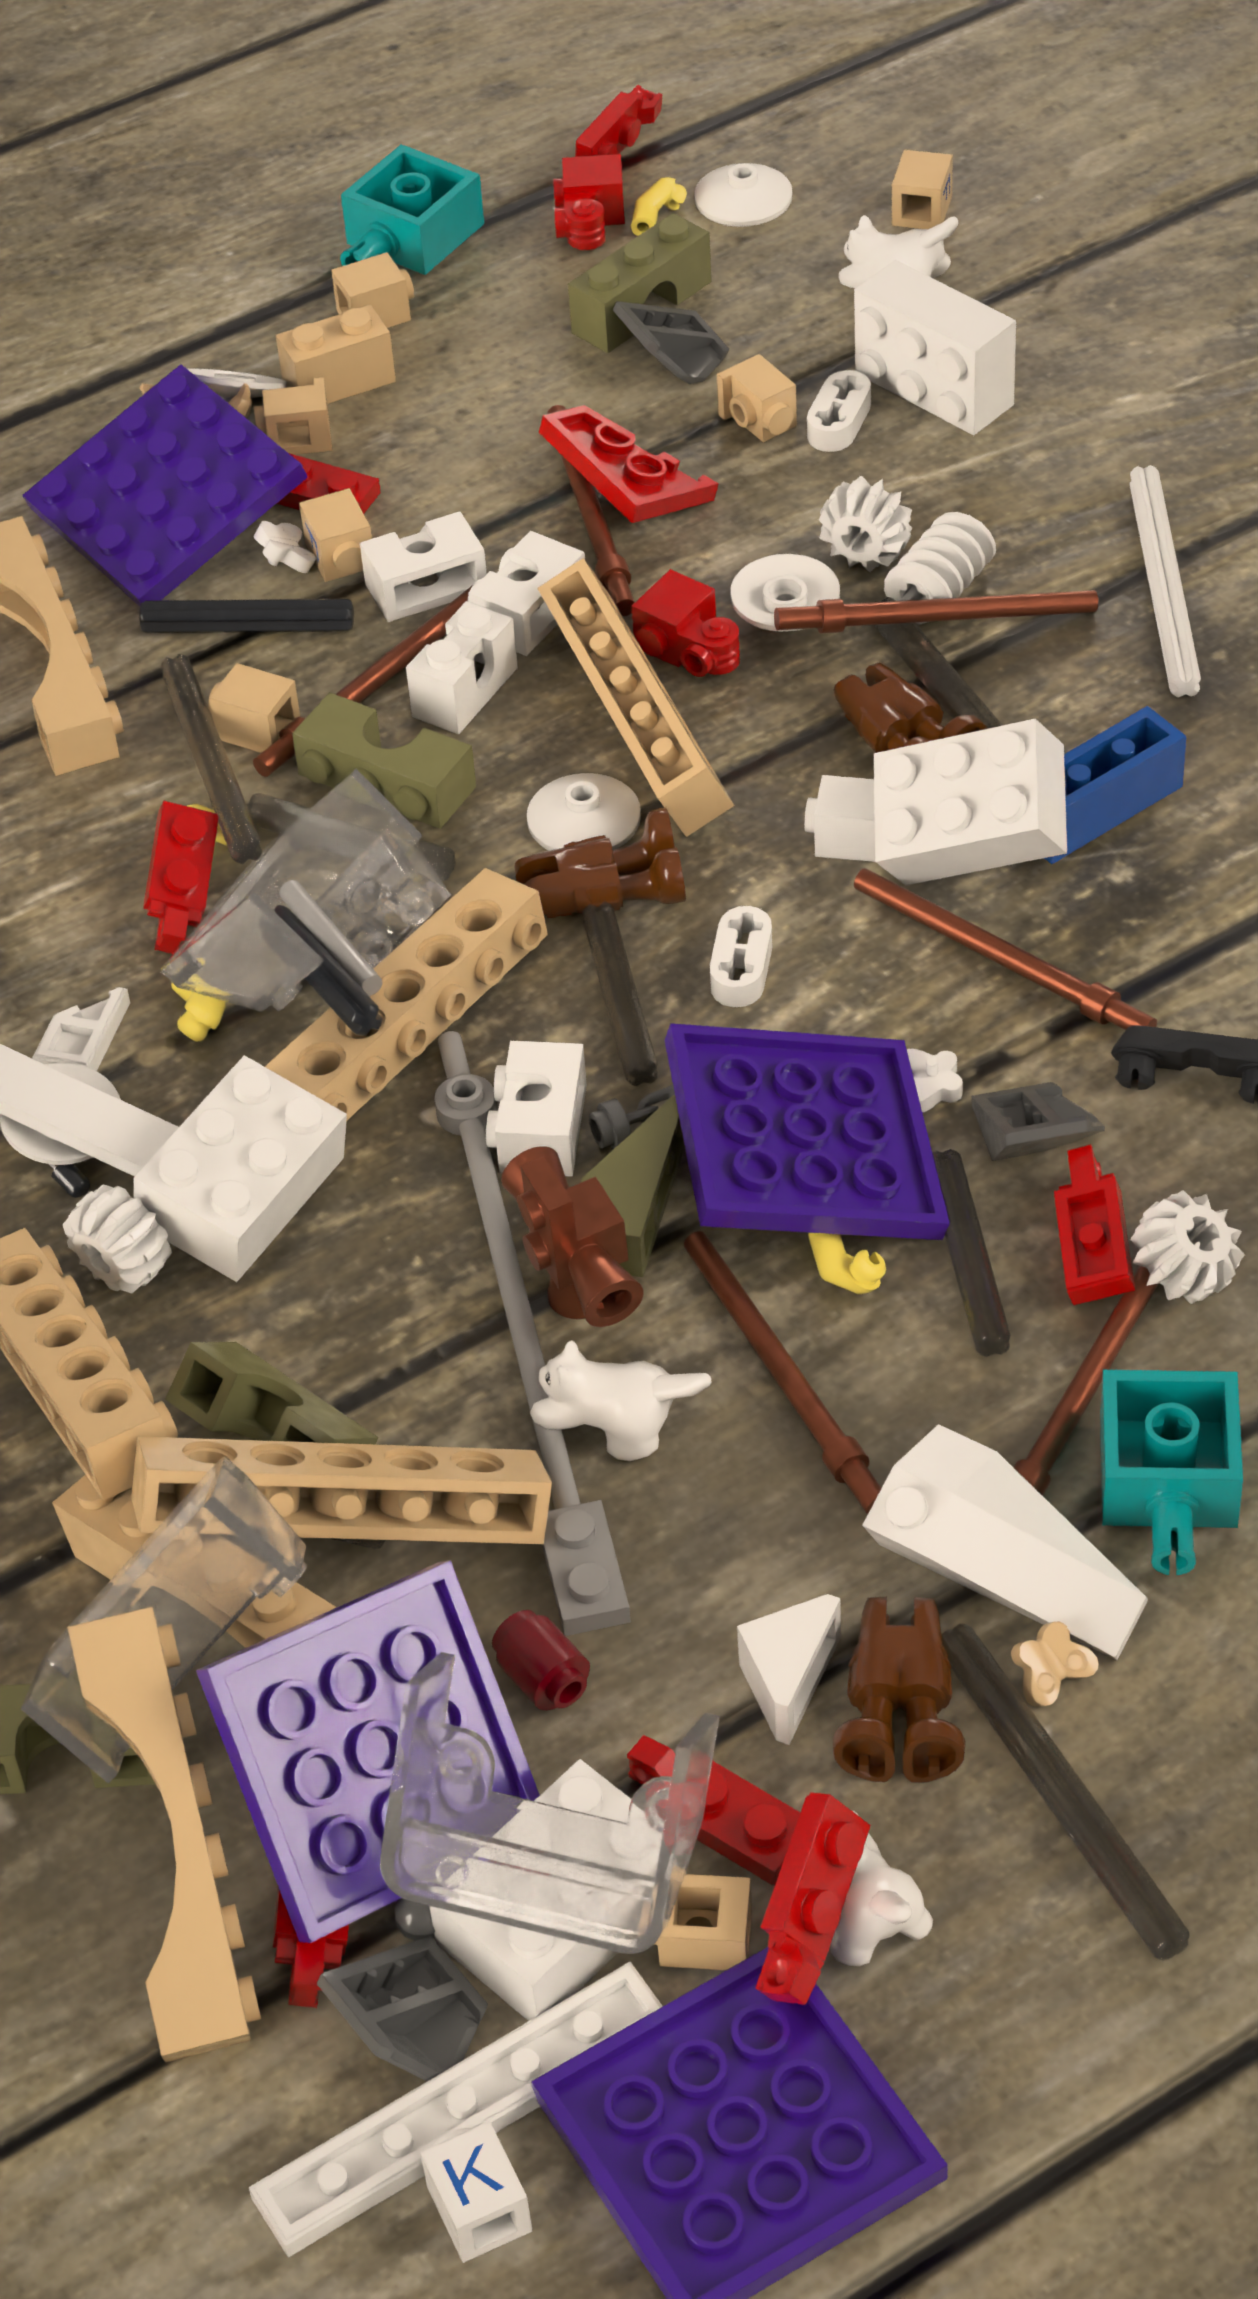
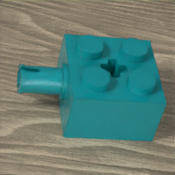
(411, 210)
(1171, 1456)

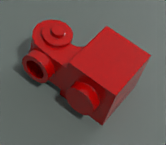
(588, 199)
(681, 626)

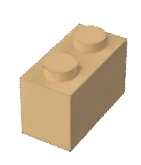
(345, 349)

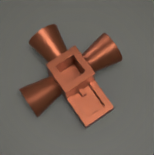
(575, 1238)

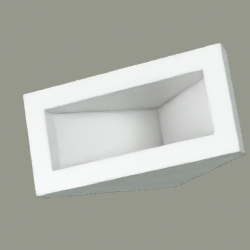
(787, 1657)

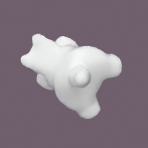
(916, 248)
(621, 1399)
(877, 1908)

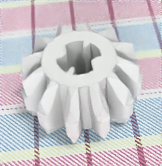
(865, 523)
(117, 1238)
(1187, 1247)

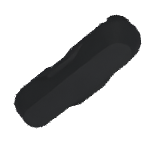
(1148, 1048)

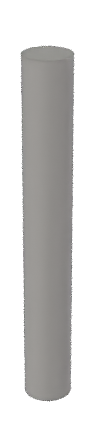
(330, 936)

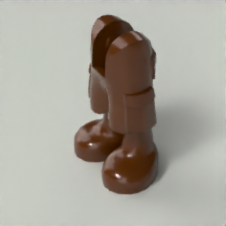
(896, 713)
(596, 873)
(904, 1670)

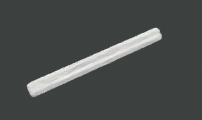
(1164, 582)

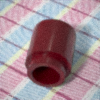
(540, 1660)

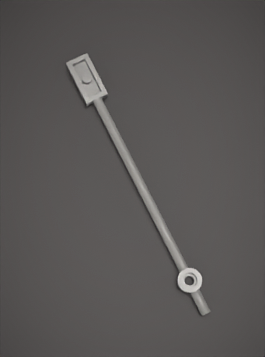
(576, 1534)

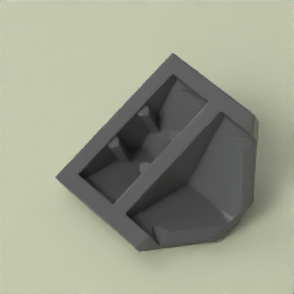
(675, 339)
(1031, 1120)
(408, 2006)

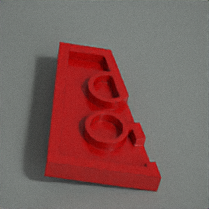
(620, 470)

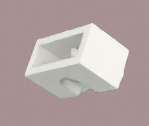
(441, 547)
(515, 586)
(444, 675)
(539, 1101)

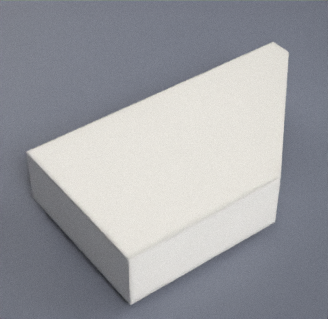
(83, 1034)

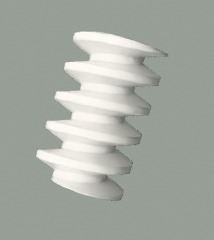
(942, 560)

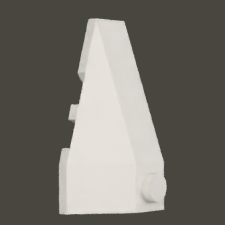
(993, 1532)

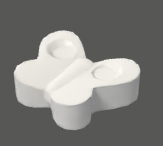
(283, 546)
(935, 1077)

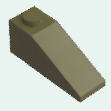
(640, 1179)

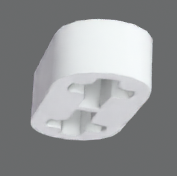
(839, 411)
(751, 957)

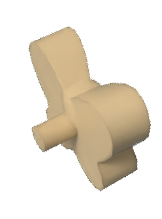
(1050, 1661)

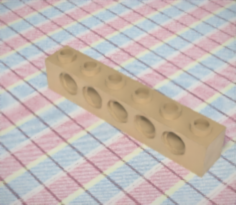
(635, 698)
(422, 991)
(73, 1366)
(360, 1487)

